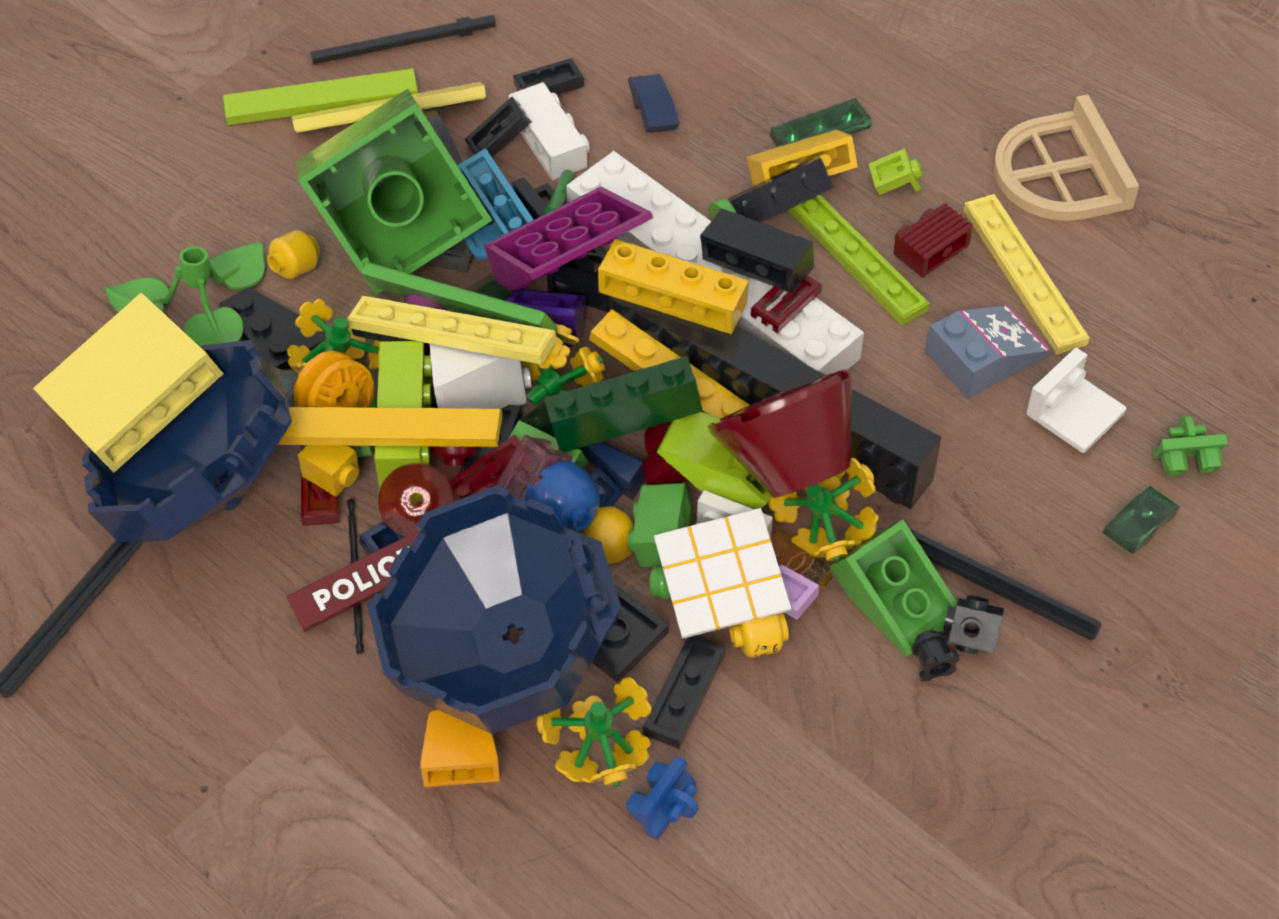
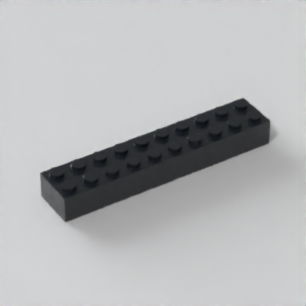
(890, 445)

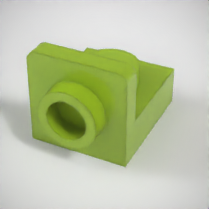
(895, 172)

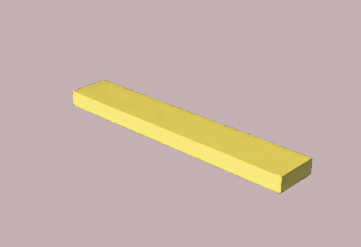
(355, 112)
(1026, 274)
(452, 329)

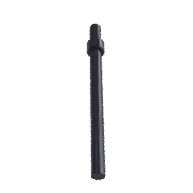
(462, 27)

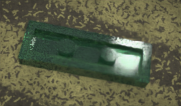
(846, 117)

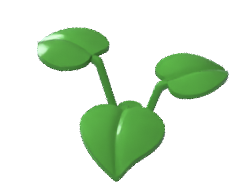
(236, 268)

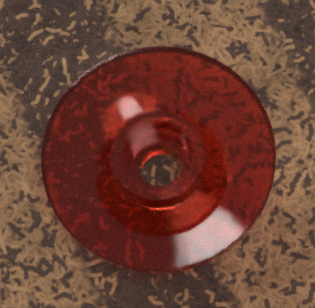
(400, 485)

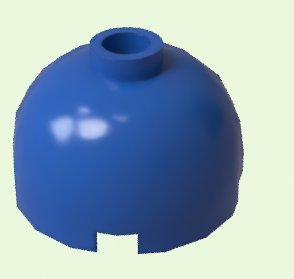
(569, 493)

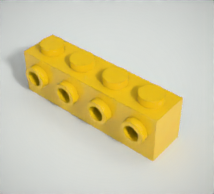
(673, 286)

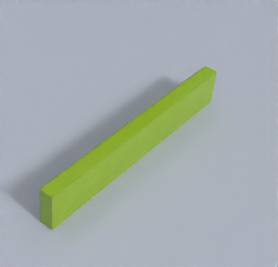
(315, 96)
(860, 259)

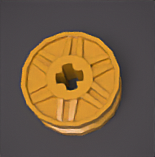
(333, 381)

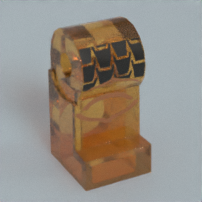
(799, 560)

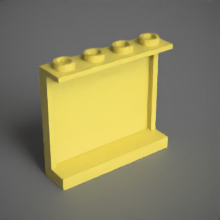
(128, 381)

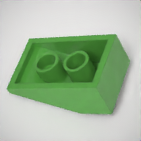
(895, 585)

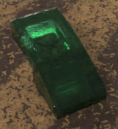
(1140, 519)

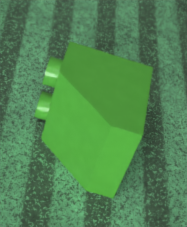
(391, 189)

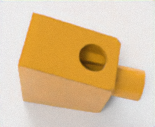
(457, 753)

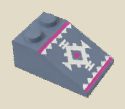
(983, 347)

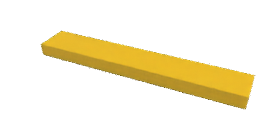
(393, 427)

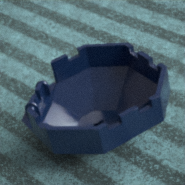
(213, 441)
(469, 581)

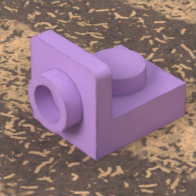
(799, 590)

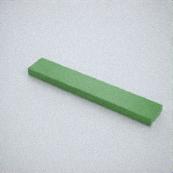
(454, 297)

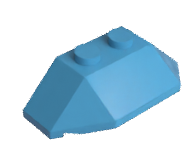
(498, 200)

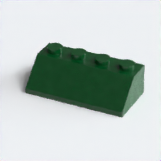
(623, 404)

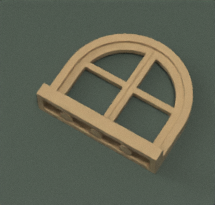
(1099, 154)

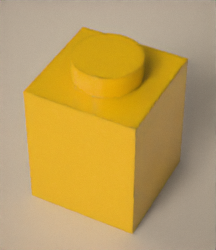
(329, 466)

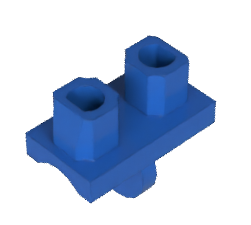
(667, 801)

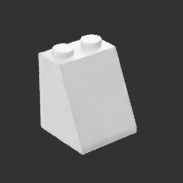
(477, 379)

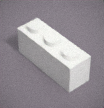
(551, 132)

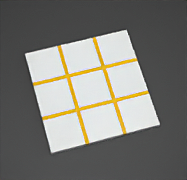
(722, 573)

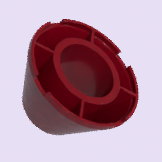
(793, 434)

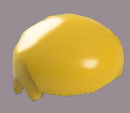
(612, 529)

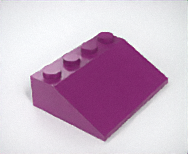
(562, 236)

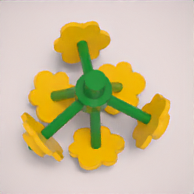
(337, 337)
(586, 368)
(825, 501)
(596, 723)

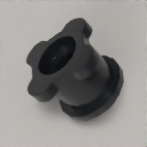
(934, 655)

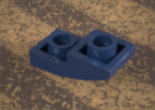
(654, 102)

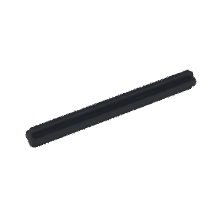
(1009, 588)
(65, 615)

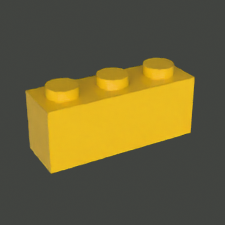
(833, 147)

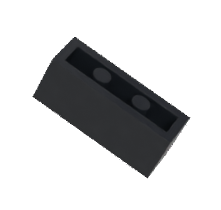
(757, 250)

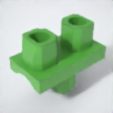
(1190, 444)

